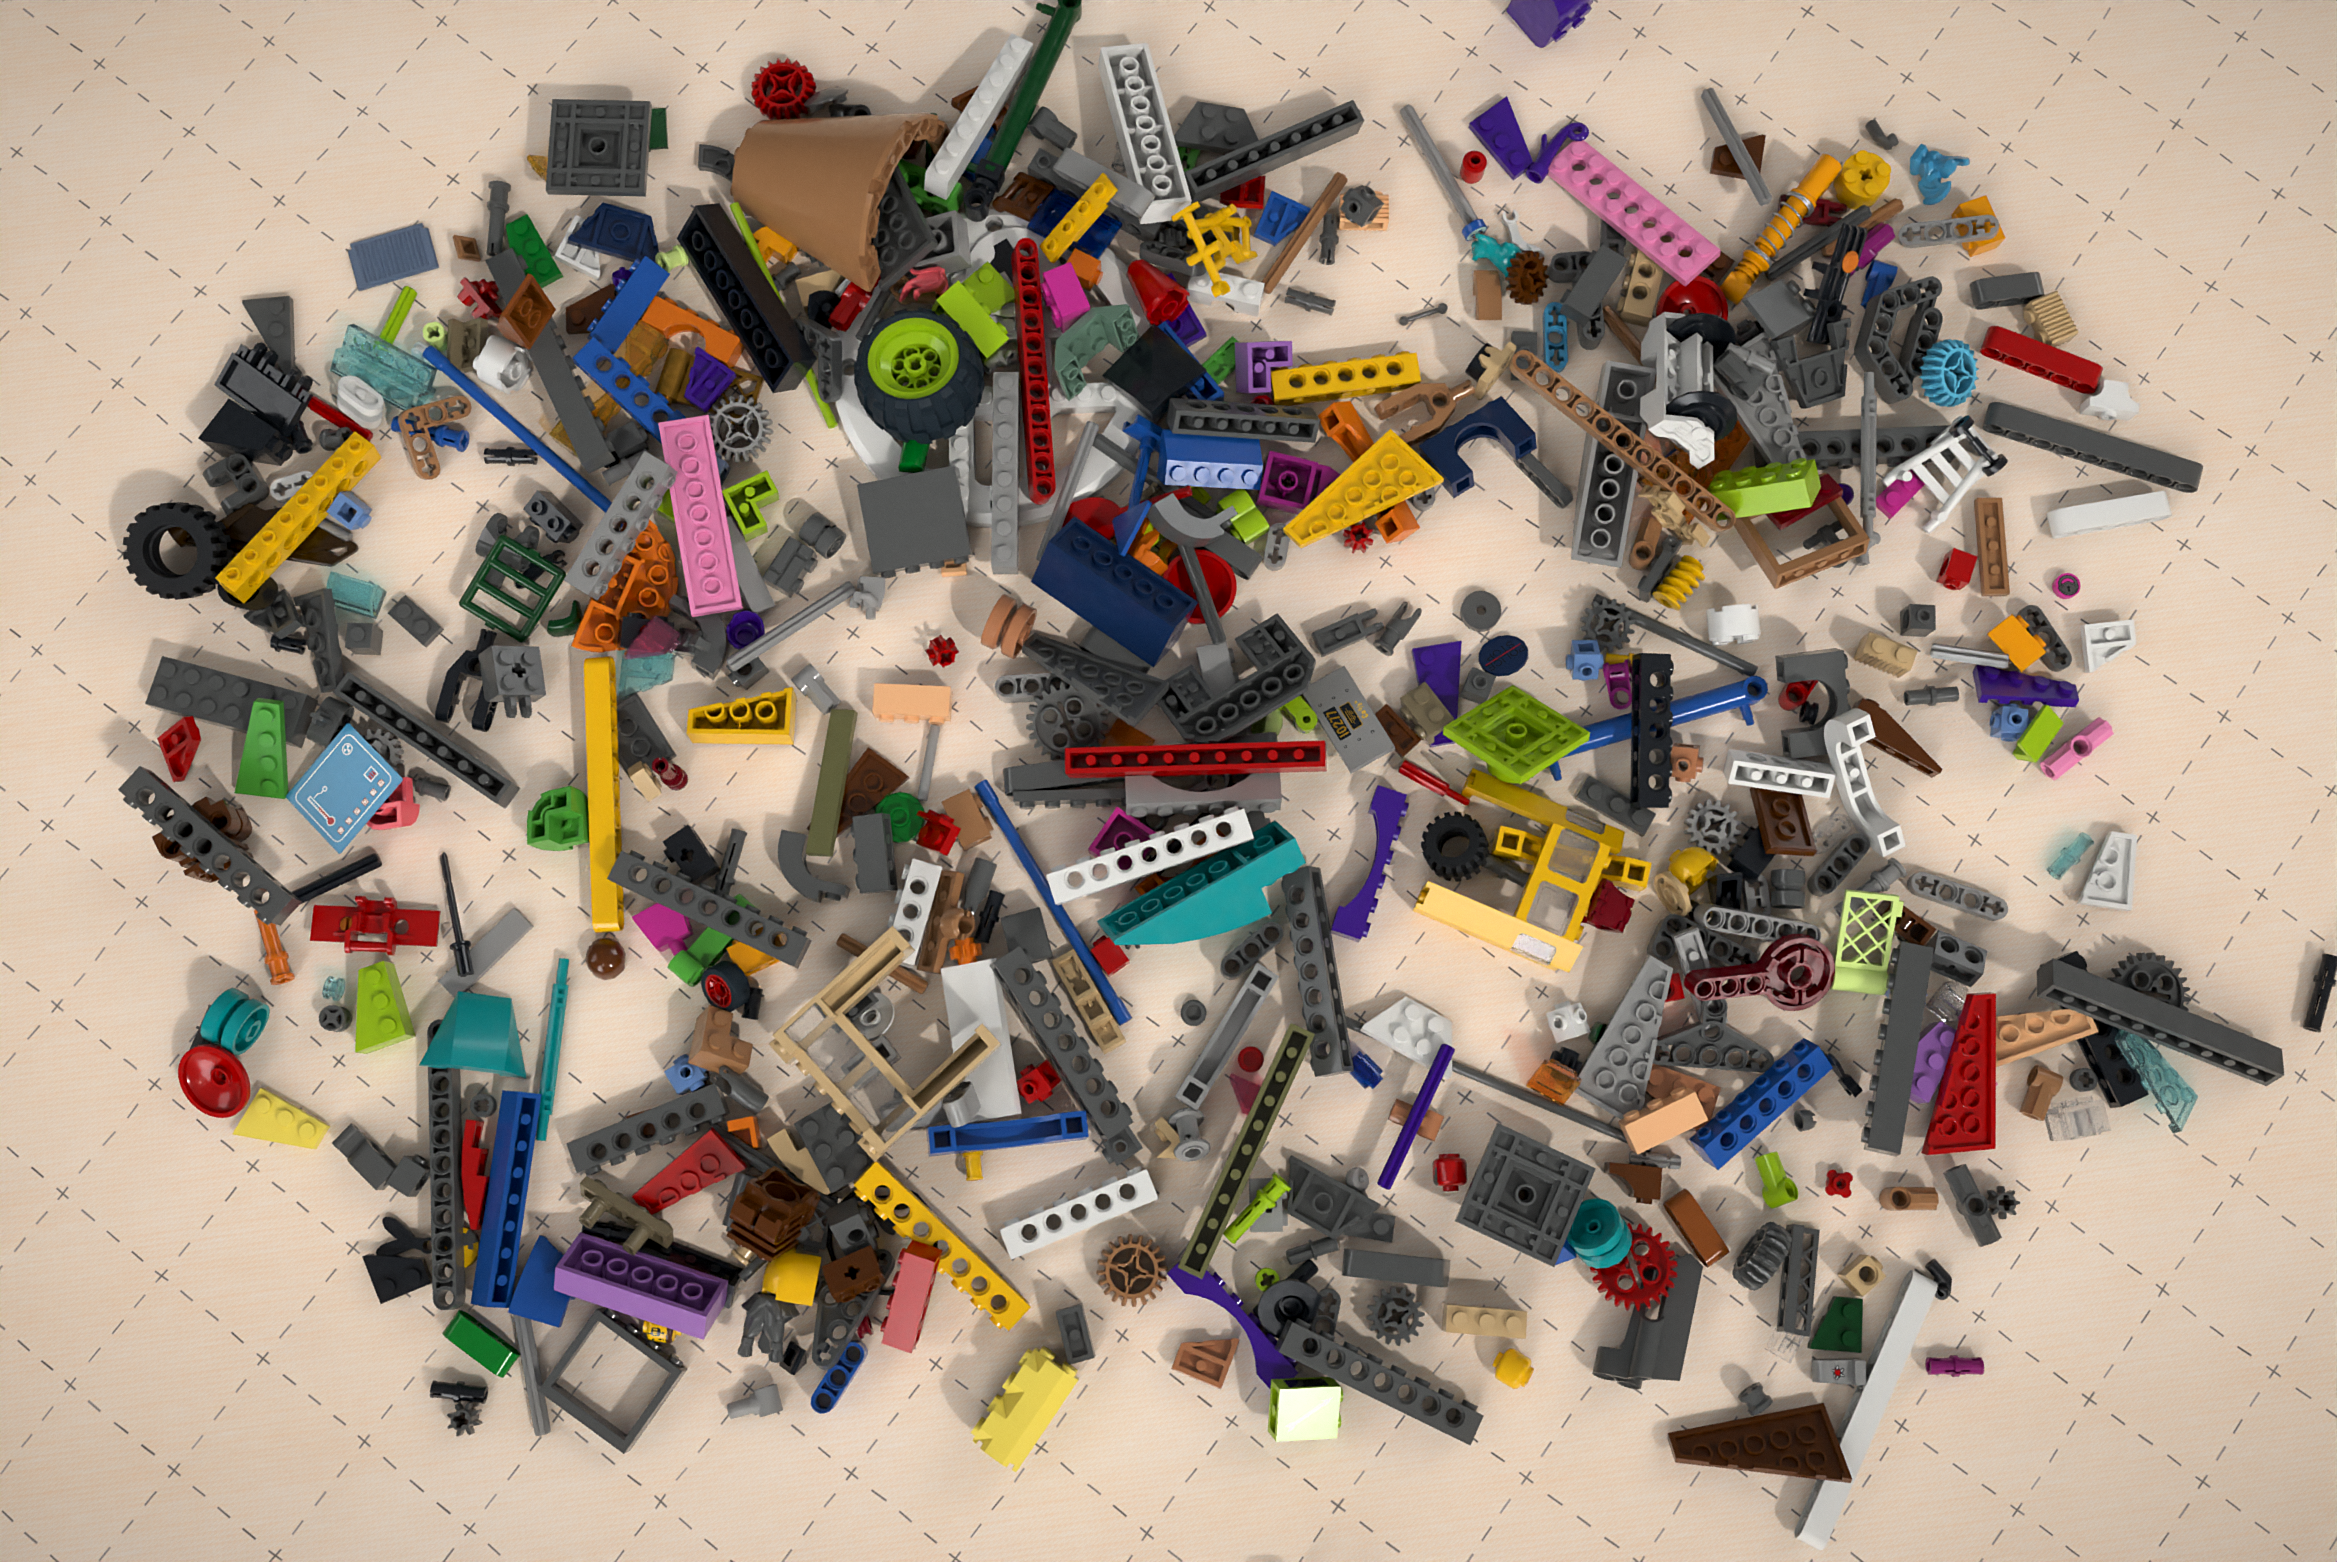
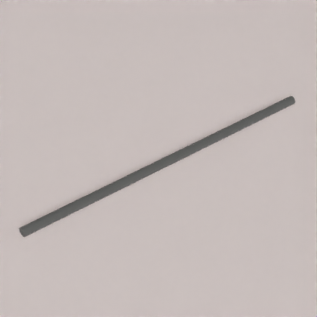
(1522, 1094)

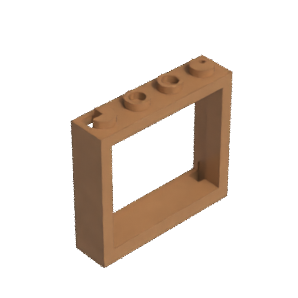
(1810, 563)

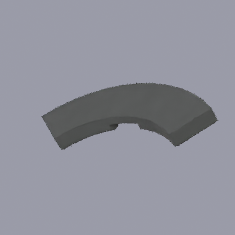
(717, 161)

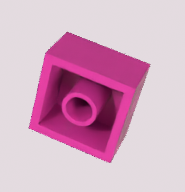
(1064, 296)
(1118, 831)

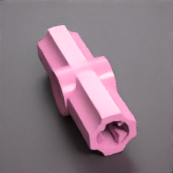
(2086, 740)

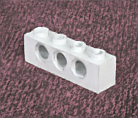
(1779, 773)
(928, 876)

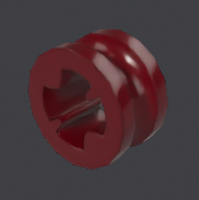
(865, 1327)

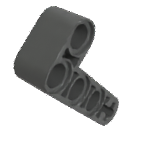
(1570, 262)
(1709, 938)
(1396, 1268)

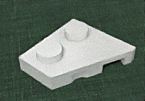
(578, 258)
(2105, 642)

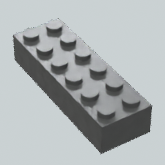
(224, 698)

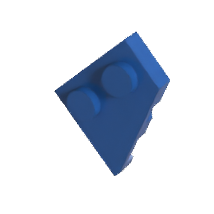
(1279, 218)

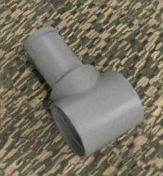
(762, 1402)

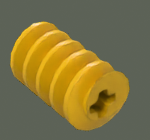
(1678, 583)

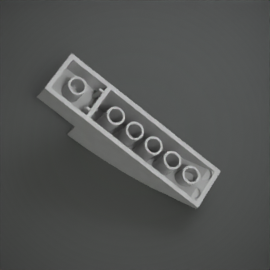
(1605, 480)

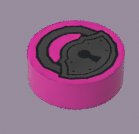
(2066, 586)

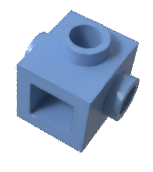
(1584, 660)
(2009, 722)
(679, 1076)

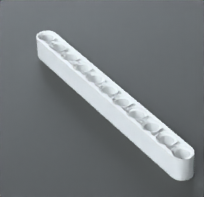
(1868, 1405)

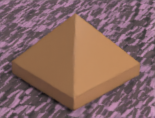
(466, 248)

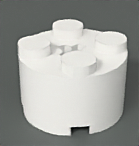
(503, 364)
(1733, 623)

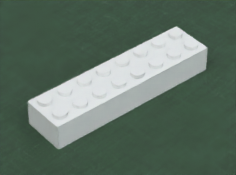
(1144, 128)

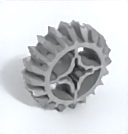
(722, 414)

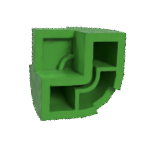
(559, 820)

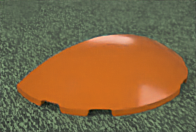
(640, 587)

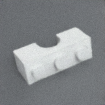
(1244, 294)

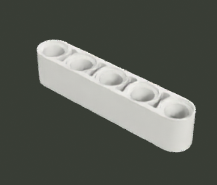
(2109, 514)

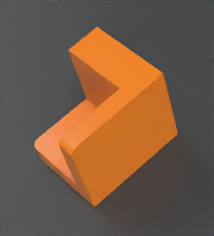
(747, 1130)

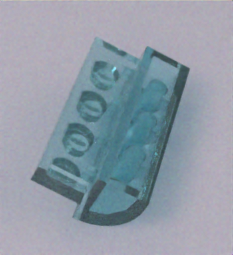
(385, 368)

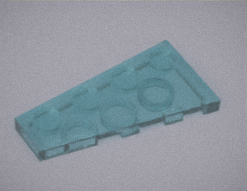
(2170, 1090)

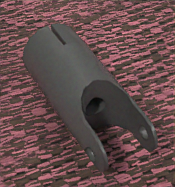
(978, 883)
(739, 1089)

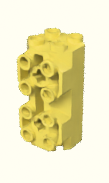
(1025, 1407)

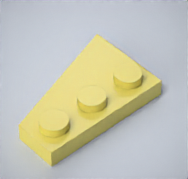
(280, 1122)

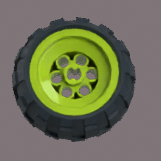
(911, 350)

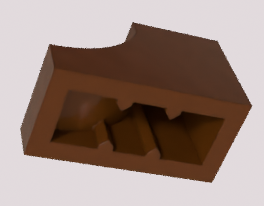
(1641, 1181)

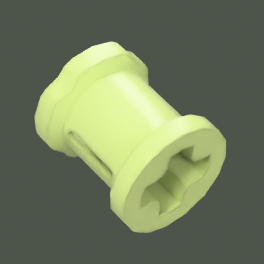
(672, 258)
(435, 329)

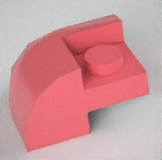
(397, 810)

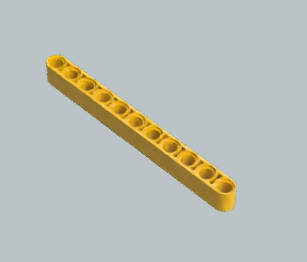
(603, 792)

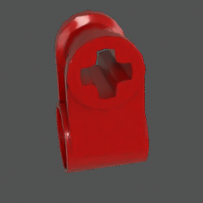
(1800, 689)

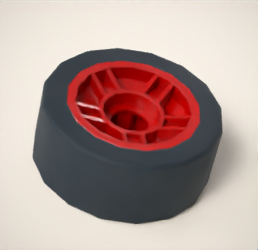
(725, 986)

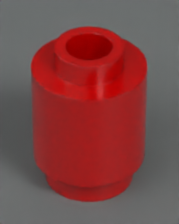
(1473, 167)

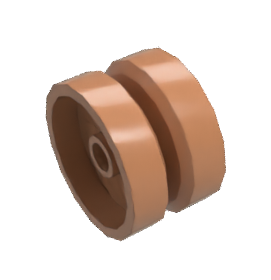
(1008, 626)

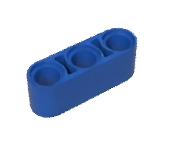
(834, 1389)

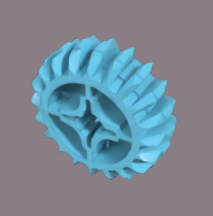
(1949, 373)

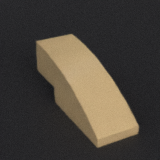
(797, 1160)

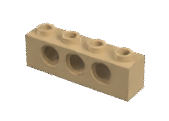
(1640, 310)

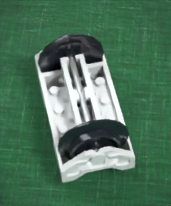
(1684, 395)

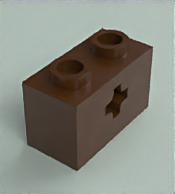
(1908, 925)
(841, 1271)

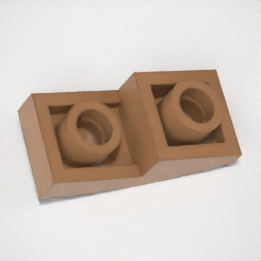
(1488, 294)

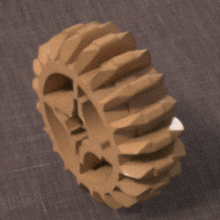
(1126, 1292)

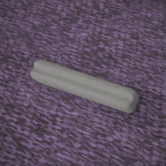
(1969, 655)

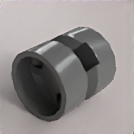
(819, 533)
(1788, 889)

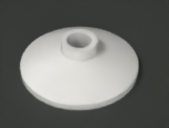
(882, 1012)

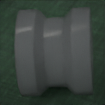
(329, 1018)
(1755, 1399)

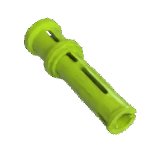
(1265, 1199)

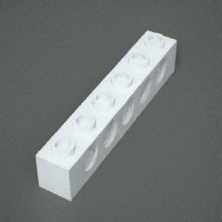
(1018, 1245)

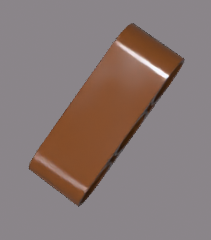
(1696, 1227)

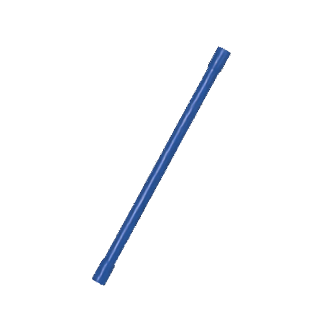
(443, 364)
(992, 802)

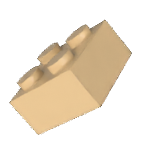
(644, 781)

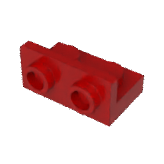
(938, 832)

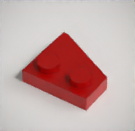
(180, 746)

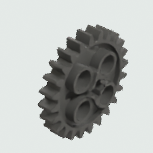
(1045, 730)
(2149, 970)

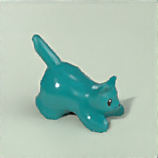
(1497, 253)

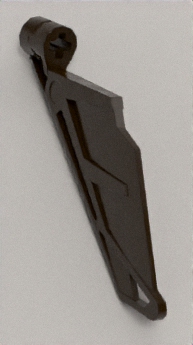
(250, 519)

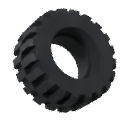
(145, 555)

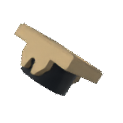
(1489, 366)

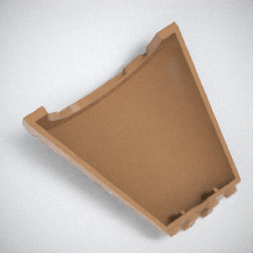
(825, 179)

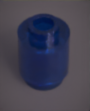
(1366, 1071)

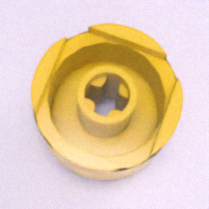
(1862, 180)

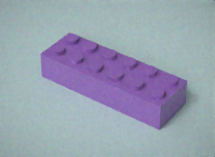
(641, 1285)

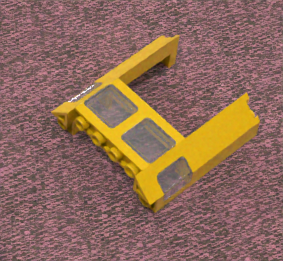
(1556, 889)

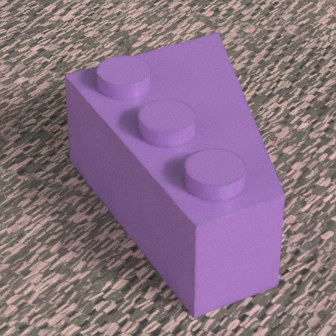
(1931, 1060)

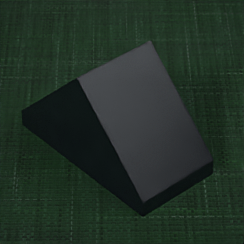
(1726, 889)

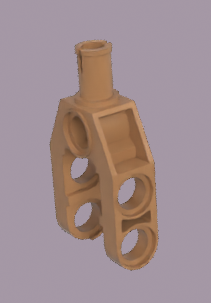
(1427, 393)

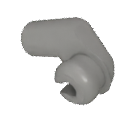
(1000, 358)

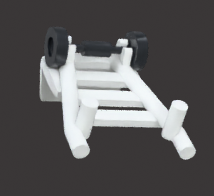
(1987, 464)

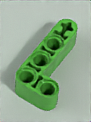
(704, 951)

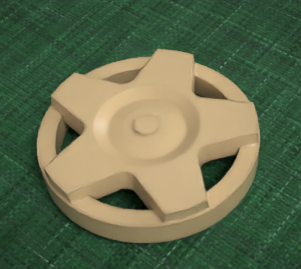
(1672, 893)

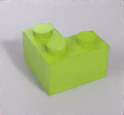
(745, 501)

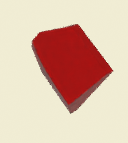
(1246, 195)

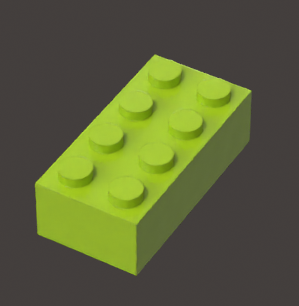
(1767, 488)

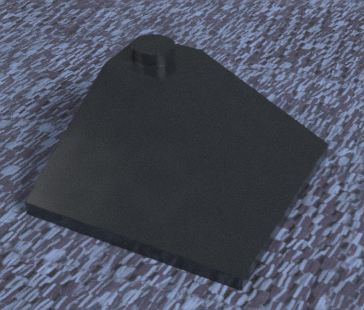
(1154, 372)

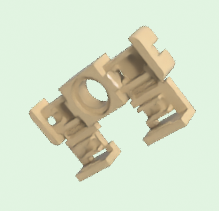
(1668, 512)

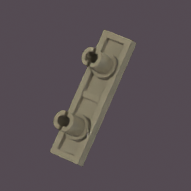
(619, 1206)

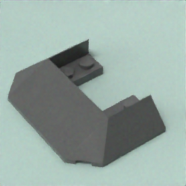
(1281, 675)

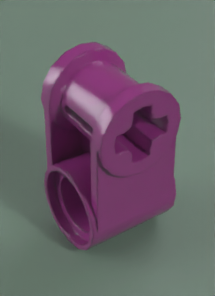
(1618, 682)

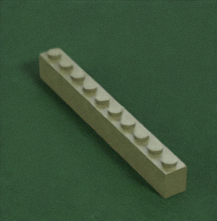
(1245, 1151)

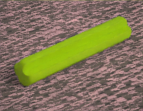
(398, 314)

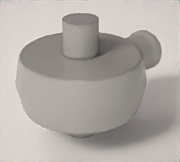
(1358, 1180)

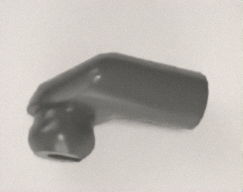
(1879, 137)

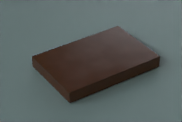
(1783, 822)

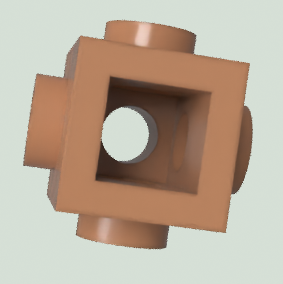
(1689, 754)

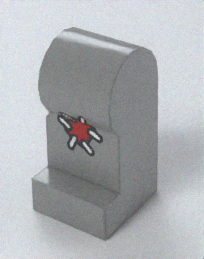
(1839, 1371)

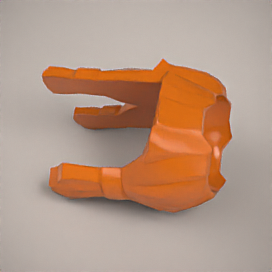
(1142, 545)

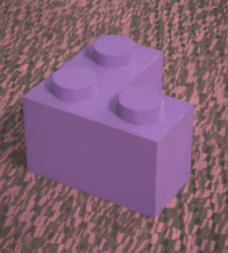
(1254, 364)

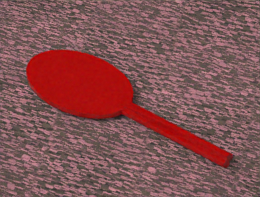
(1099, 512)

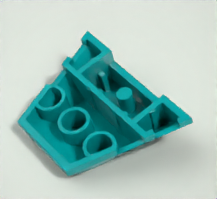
(478, 1036)

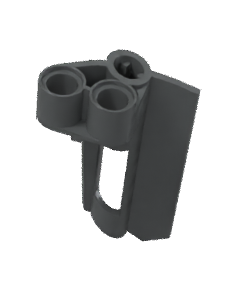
(1655, 1346)

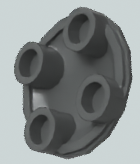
(816, 101)

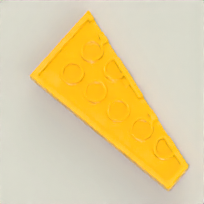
(1374, 482)

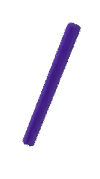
(1415, 1116)

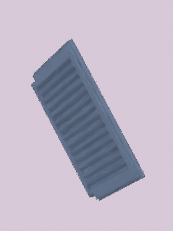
(392, 256)

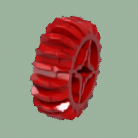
(786, 77)

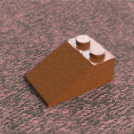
(526, 313)

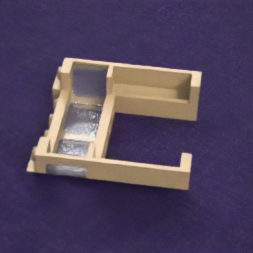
(853, 1069)

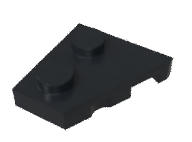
(396, 1275)

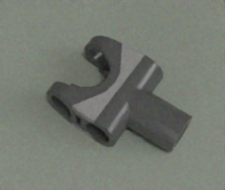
(495, 527)

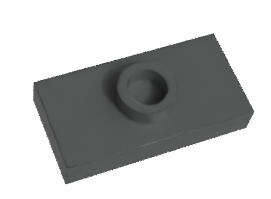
(1523, 341)

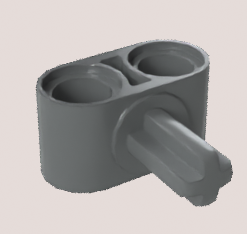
(329, 721)

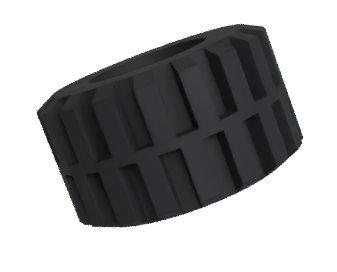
(1451, 827)

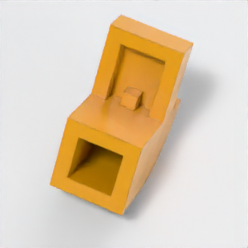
(774, 245)

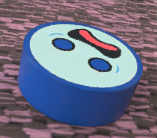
(1472, 228)

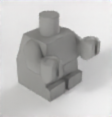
(871, 595)

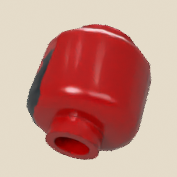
(1449, 1172)

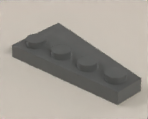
(323, 640)

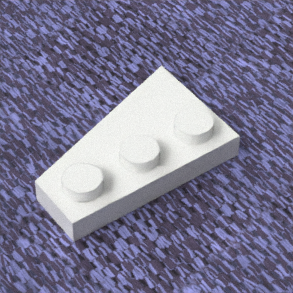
(2112, 875)

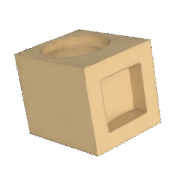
(1851, 1277)

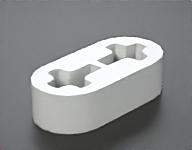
(291, 482)

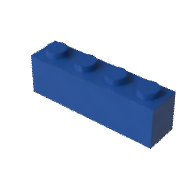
(629, 304)

